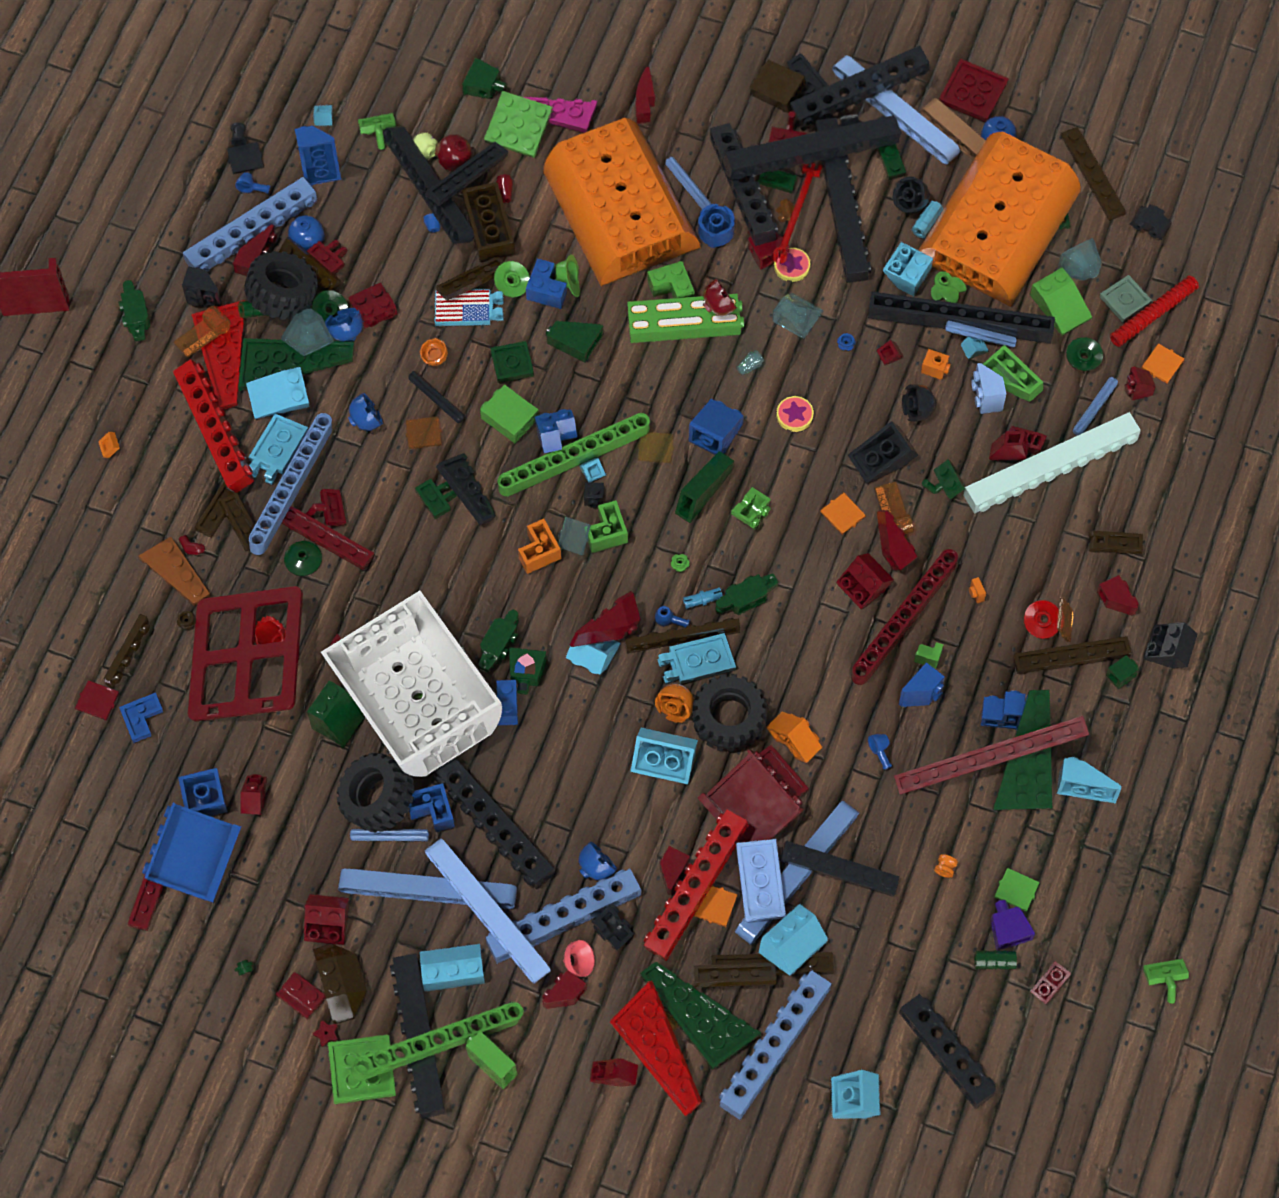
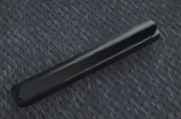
(436, 397)

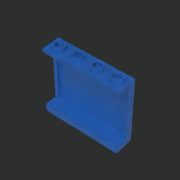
(191, 852)

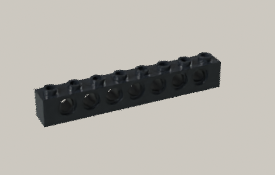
(865, 78)
(745, 190)
(533, 877)

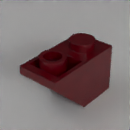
(1139, 384)
(1010, 446)
(1117, 597)
(253, 794)
(673, 867)
(565, 991)
(614, 1072)

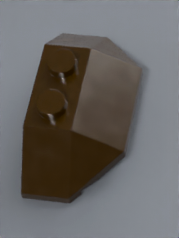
(341, 981)

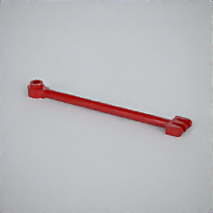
(810, 172)

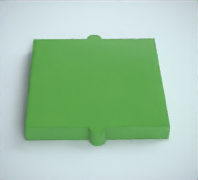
(1016, 889)

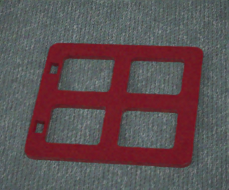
(245, 653)

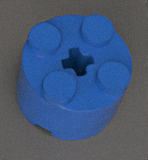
(716, 225)

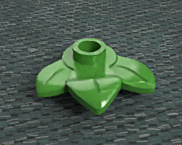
(948, 291)

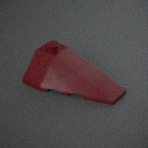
(611, 623)

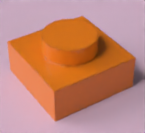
(109, 444)
(977, 590)

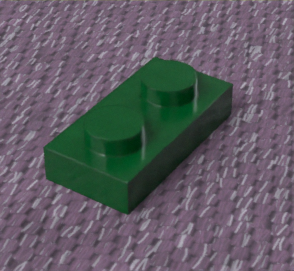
(892, 162)

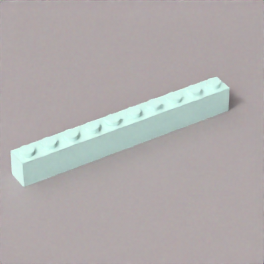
(1051, 463)

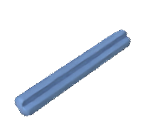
(687, 182)
(980, 334)
(1095, 406)
(390, 835)

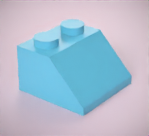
(594, 656)
(855, 1095)

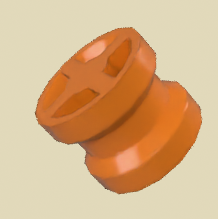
(945, 866)

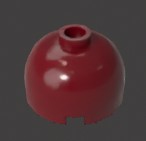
(453, 151)
(717, 299)

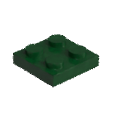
(512, 361)

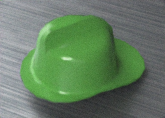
(567, 272)

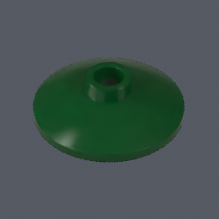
(331, 300)
(1084, 347)
(306, 565)

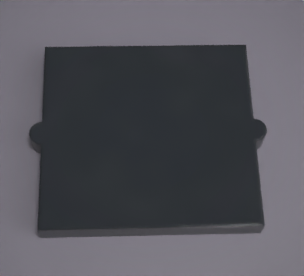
(245, 158)

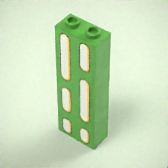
(680, 320)

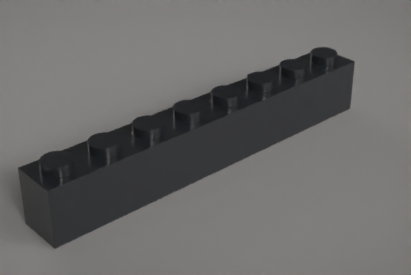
(415, 1023)

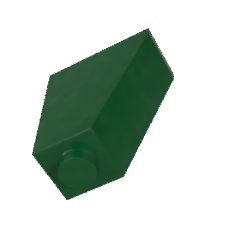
(575, 338)

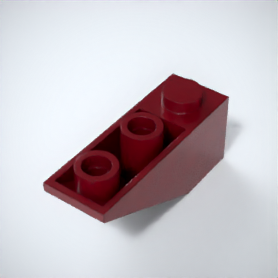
(254, 248)
(894, 545)

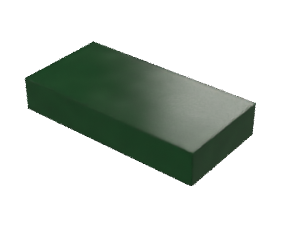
(778, 180)

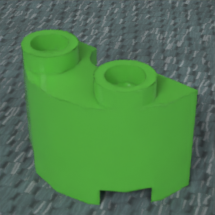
(752, 508)

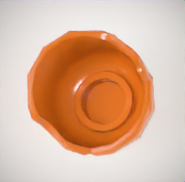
(434, 352)

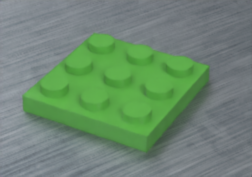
(518, 124)
(344, 1085)

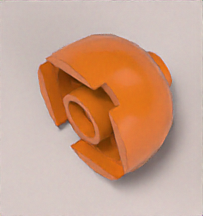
(675, 702)

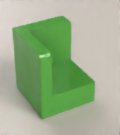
(929, 654)

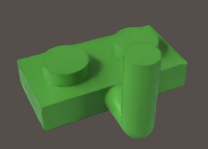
(377, 124)
(1166, 972)

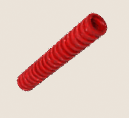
(1154, 311)

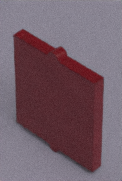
(97, 700)

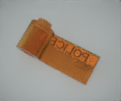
(212, 326)
(892, 502)

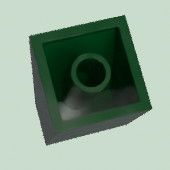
(335, 714)

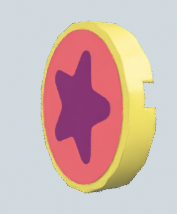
(795, 267)
(795, 413)

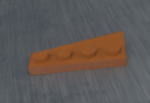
(175, 570)

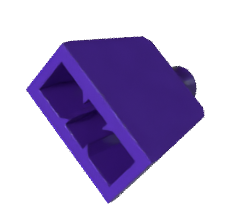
(1010, 926)

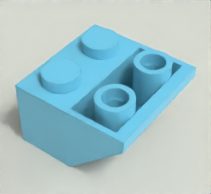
(908, 268)

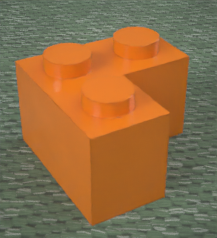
(542, 549)
(796, 735)

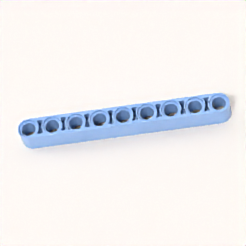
(907, 118)
(487, 911)

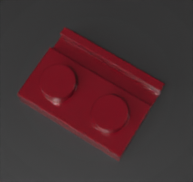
(301, 995)

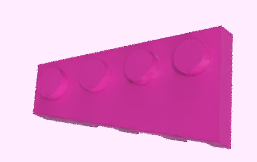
(570, 114)

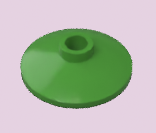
(517, 273)

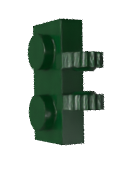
(433, 499)

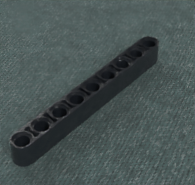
(424, 178)

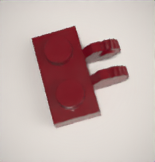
(326, 257)

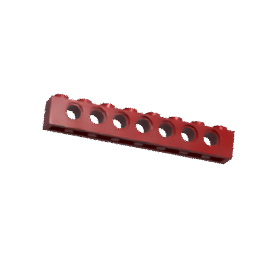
(214, 426)
(665, 947)

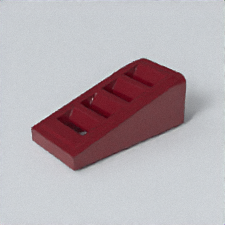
(1034, 436)

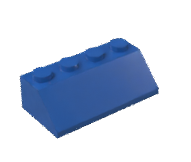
(317, 155)

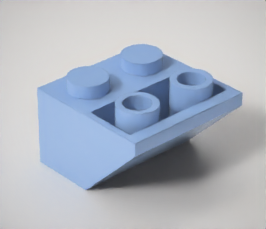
(989, 390)

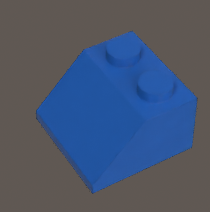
(922, 688)

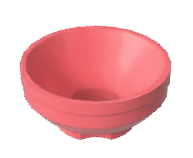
(583, 958)

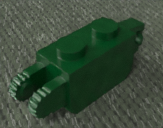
(135, 311)
(746, 595)
(498, 640)

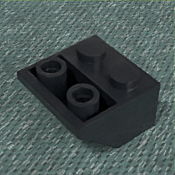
(200, 288)
(1171, 645)

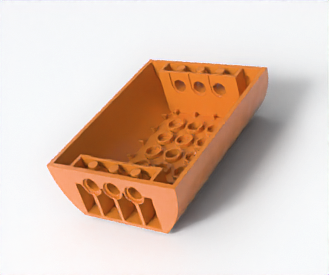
(585, 182)
(1014, 235)

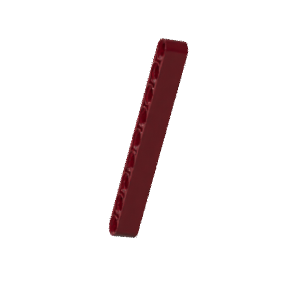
(901, 624)

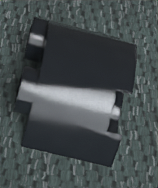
(1152, 220)
(611, 928)

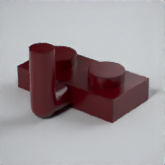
(780, 133)
(331, 506)

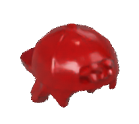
(269, 631)

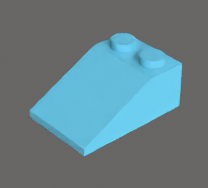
(278, 393)
(1086, 782)

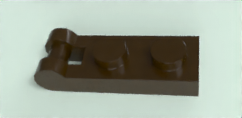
(1116, 542)

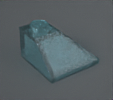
(1081, 261)
(796, 314)
(307, 332)

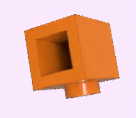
(935, 364)

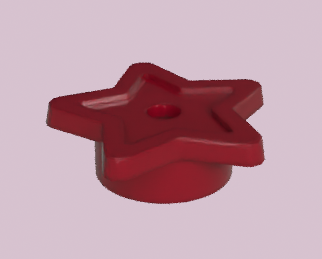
(324, 1039)

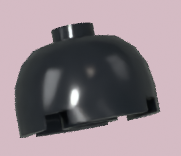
(911, 195)
(918, 402)

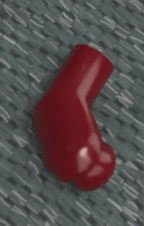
(191, 548)

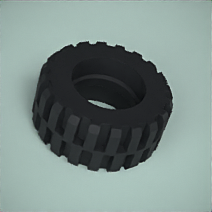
(282, 269)
(736, 690)
(358, 783)

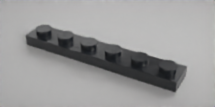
(466, 173)
(839, 868)

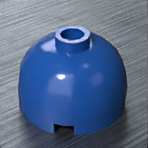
(998, 124)
(306, 231)
(345, 325)
(364, 414)
(595, 863)

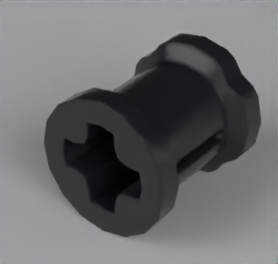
(238, 134)

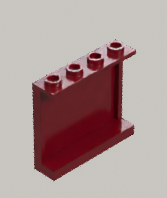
(33, 291)
(756, 796)

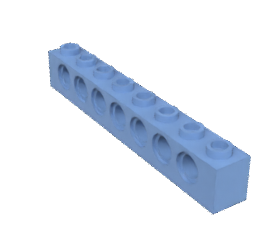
(253, 218)
(575, 916)
(739, 1105)

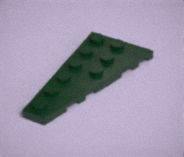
(272, 356)
(1029, 777)
(705, 1022)

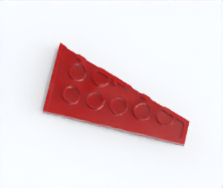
(224, 356)
(651, 1038)

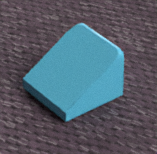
(323, 115)
(974, 347)
(592, 470)

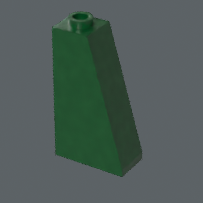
(703, 486)

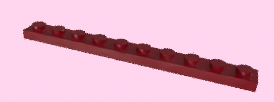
(991, 755)

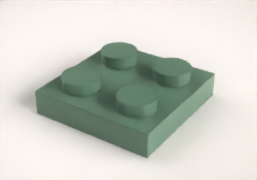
(1125, 298)

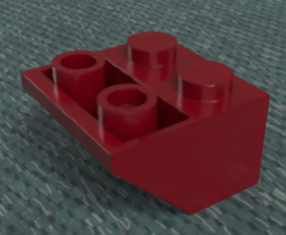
(864, 580)
(326, 919)

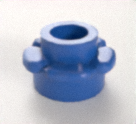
(846, 338)

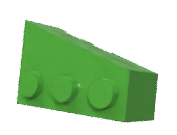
(1016, 375)

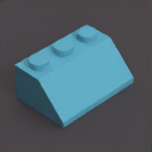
(664, 755)
(793, 940)
(451, 967)

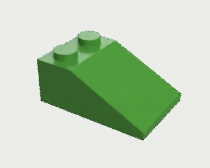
(1061, 299)

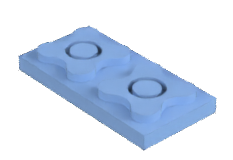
(760, 880)

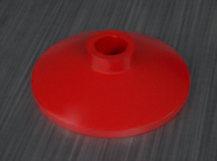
(1033, 619)

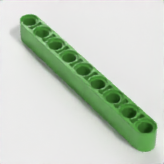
(567, 461)
(430, 1047)

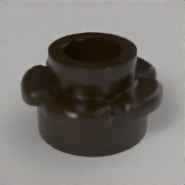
(183, 616)

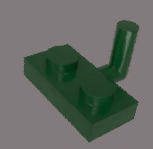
(948, 480)

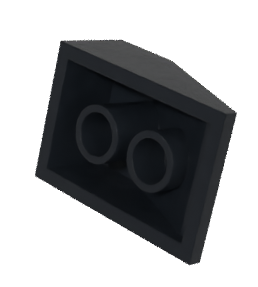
(883, 453)

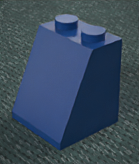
(715, 427)

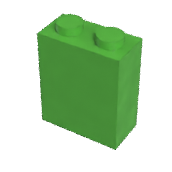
(509, 413)
(491, 1059)

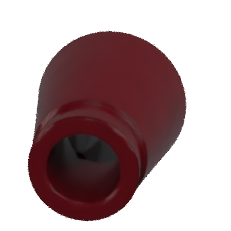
(505, 186)

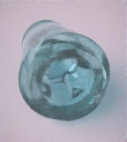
(750, 362)

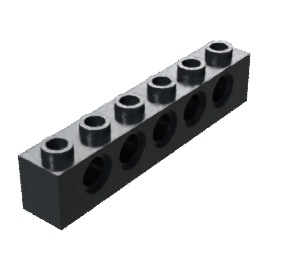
(975, 1094)

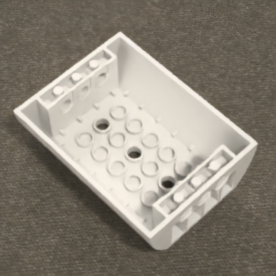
(433, 666)

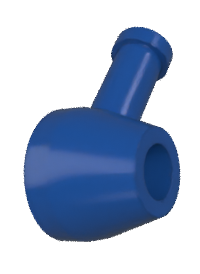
(246, 184)
(431, 223)
(669, 618)
(878, 744)

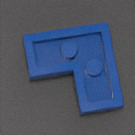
(136, 713)

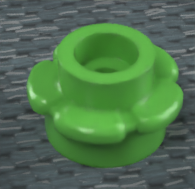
(677, 566)

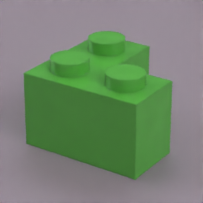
(671, 279)
(610, 531)

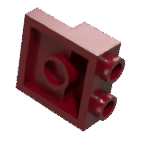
(373, 305)

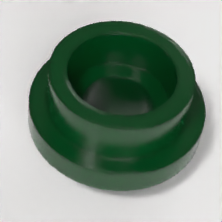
(244, 967)

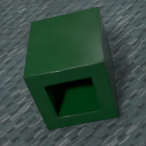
(1122, 671)

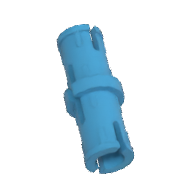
(702, 598)

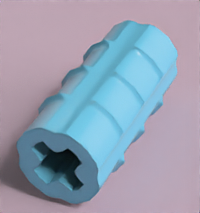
(927, 219)

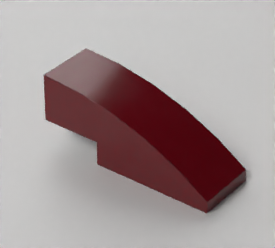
(644, 97)

